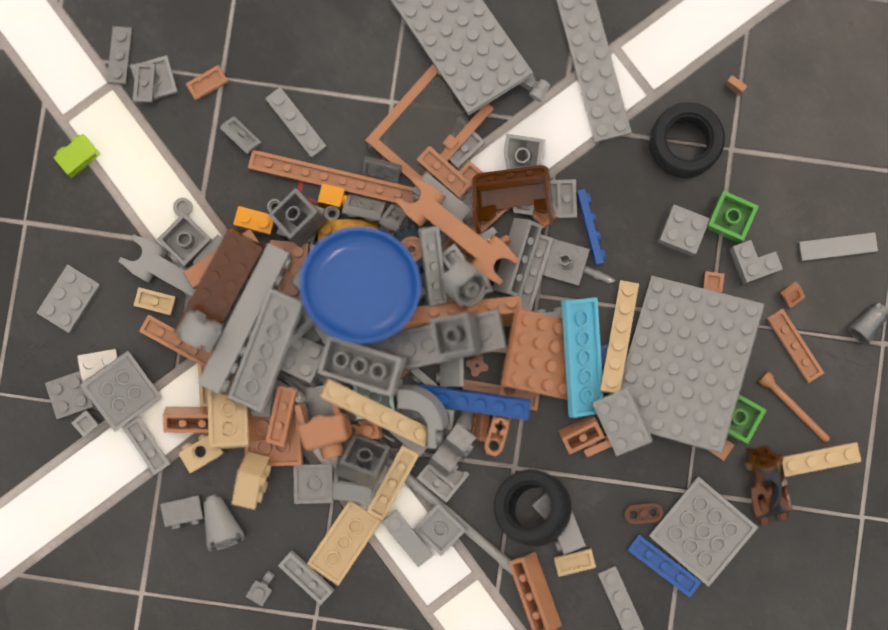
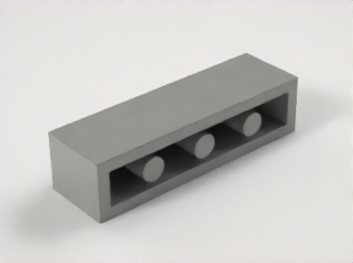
(523, 243)

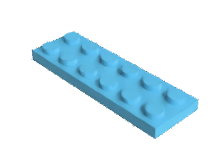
(582, 355)

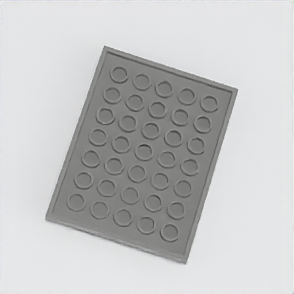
(690, 361)

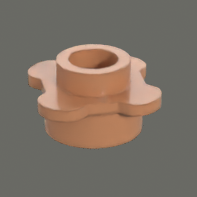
(477, 360)

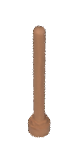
(767, 380)

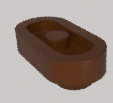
(643, 513)

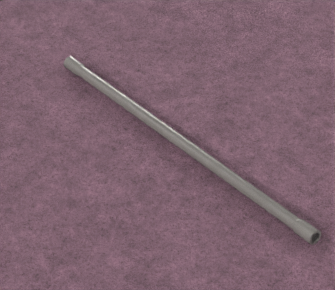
(433, 500)

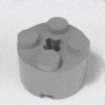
(465, 284)
(199, 331)

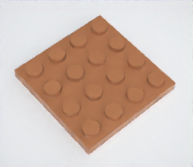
(536, 355)

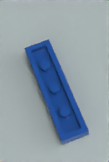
(589, 219)
(664, 565)

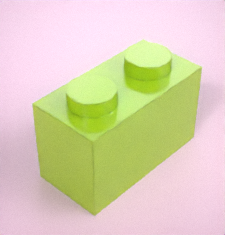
(76, 155)

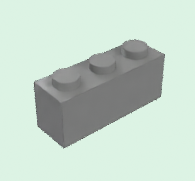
(450, 202)

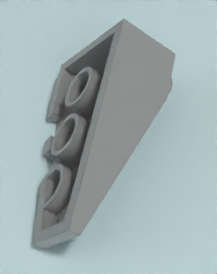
(523, 152)

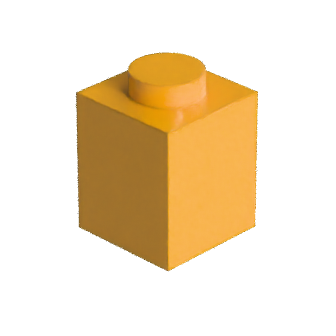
(331, 196)

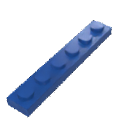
(481, 402)

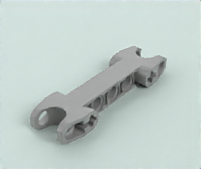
(153, 263)

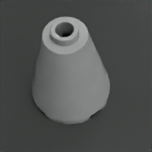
(220, 524)

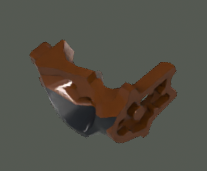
(776, 496)

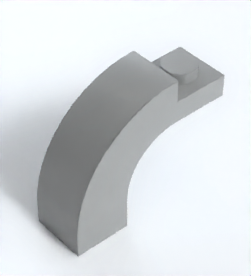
(429, 407)

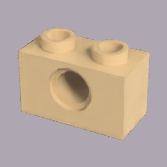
(192, 460)

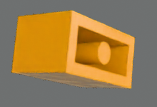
(254, 220)

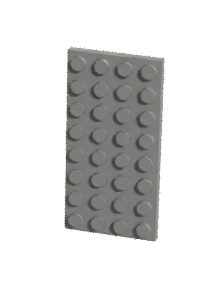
(466, 48)

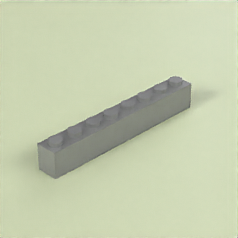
(242, 321)

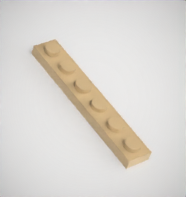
(619, 337)
(374, 412)

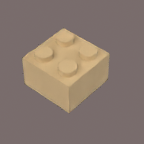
(251, 480)

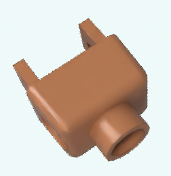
(324, 431)

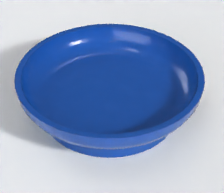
(360, 285)

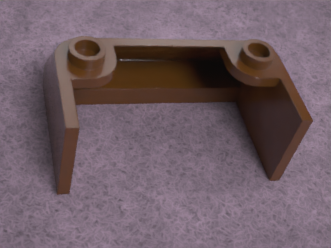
(511, 189)

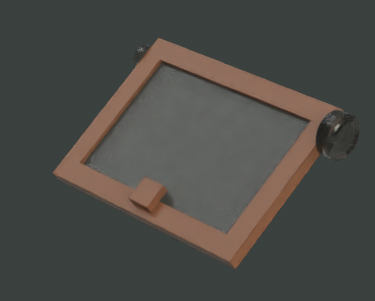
(425, 118)

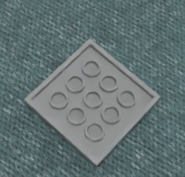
(703, 531)

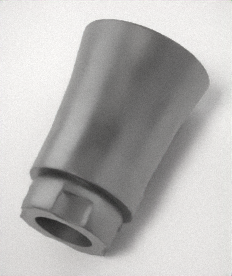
(868, 323)

